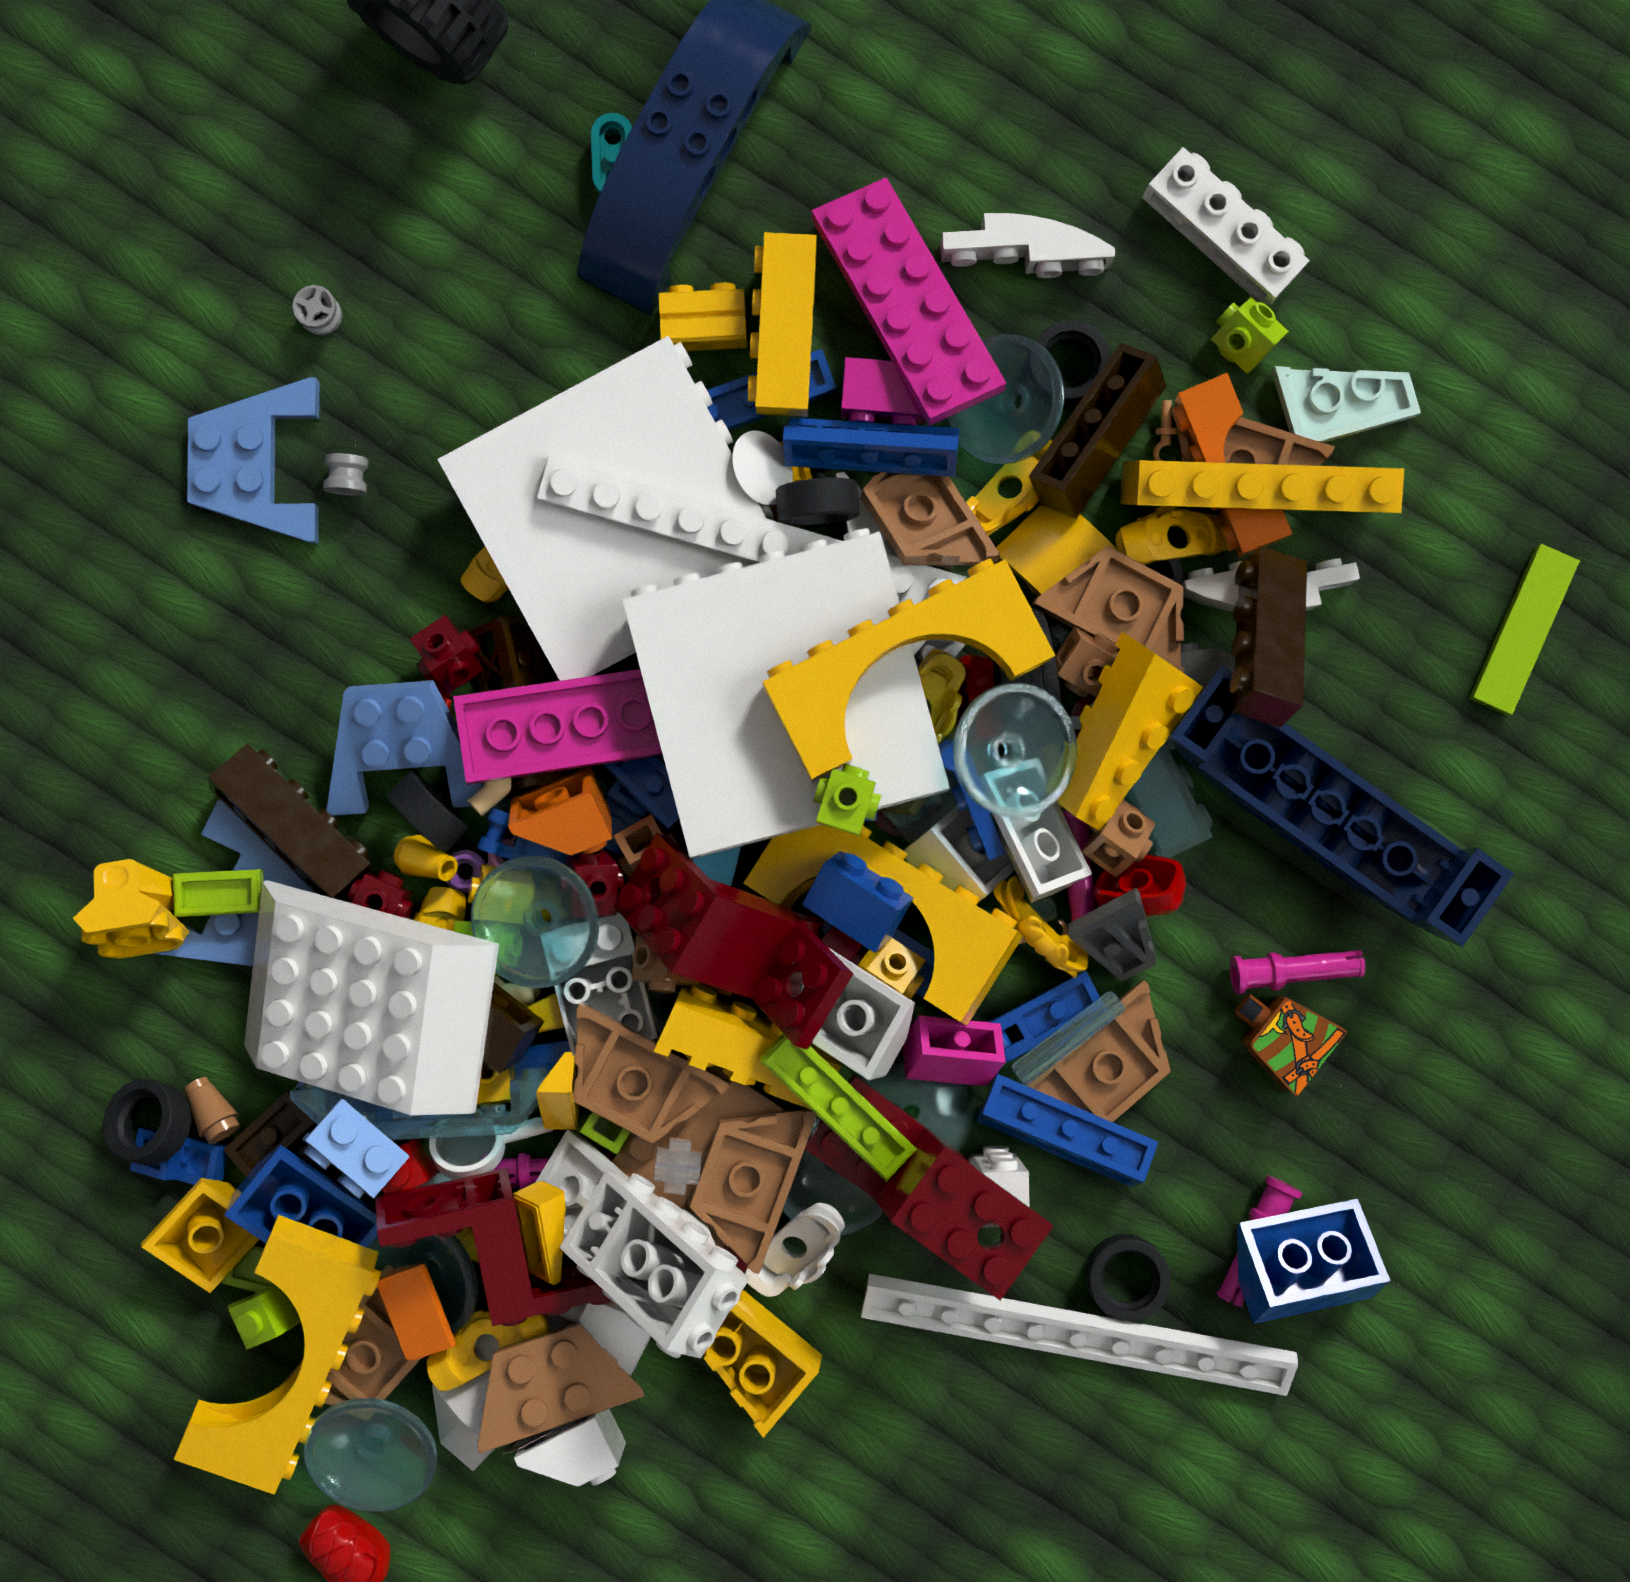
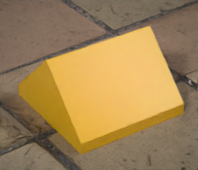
(198, 1236)

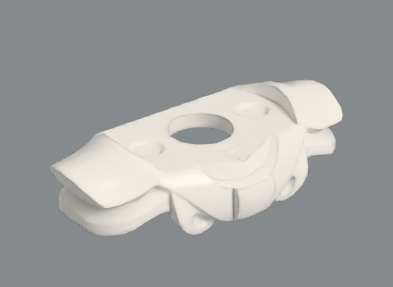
(820, 1231)

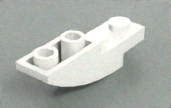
(1043, 242)
(1222, 592)

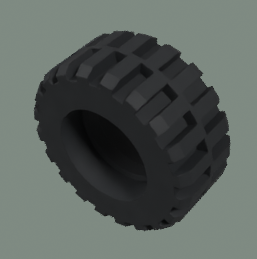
(439, 35)

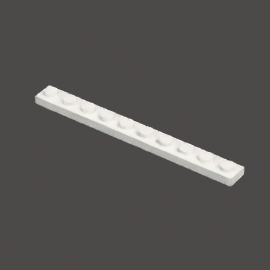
(702, 521)
(1079, 1334)

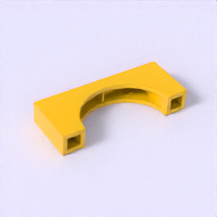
(1262, 486)
(979, 612)
(966, 940)
(258, 1437)

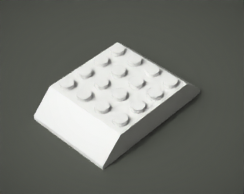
(369, 1003)

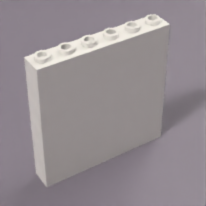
(576, 567)
(703, 672)

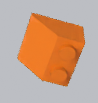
(564, 815)

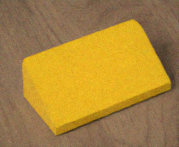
(556, 1096)

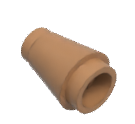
(211, 1111)

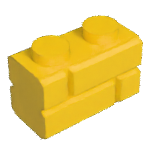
(704, 318)

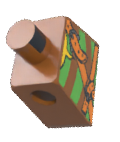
(1287, 1039)

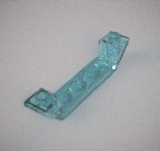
(491, 1119)

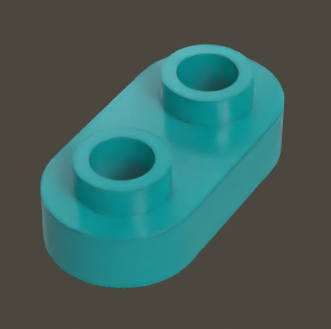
(603, 153)

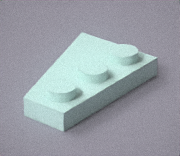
(1341, 404)

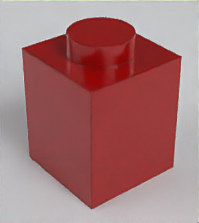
(413, 1172)

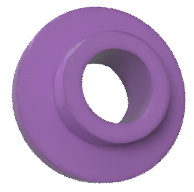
(471, 858)

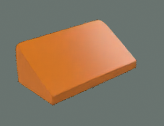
(415, 1311)

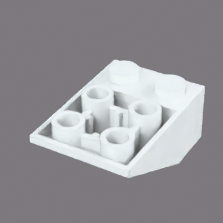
(608, 983)

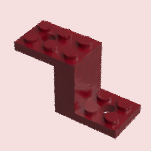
(732, 940)
(940, 1199)
(489, 1207)

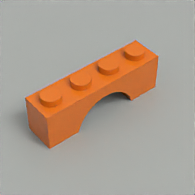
(1208, 415)

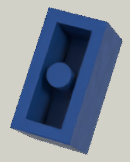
(858, 900)

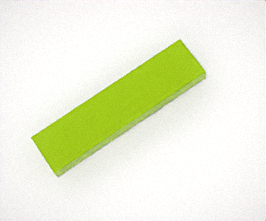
(1524, 629)
(839, 1106)

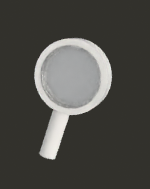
(477, 1154)

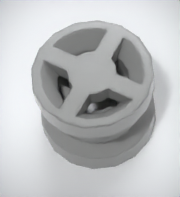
(310, 303)
(345, 474)

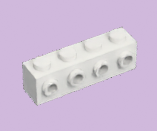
(1225, 227)

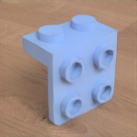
(355, 1149)

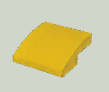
(1050, 547)

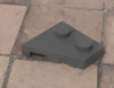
(1117, 936)

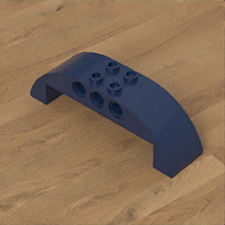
(683, 144)
(1338, 817)

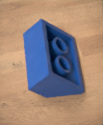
(298, 1191)
(1308, 1261)

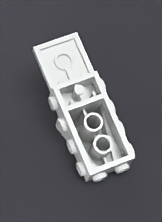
(643, 1250)

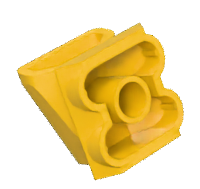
(131, 912)

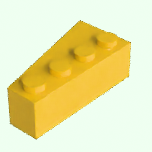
(785, 324)
(1124, 729)
(728, 1037)
(761, 1361)

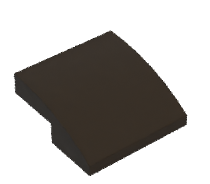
(278, 1125)

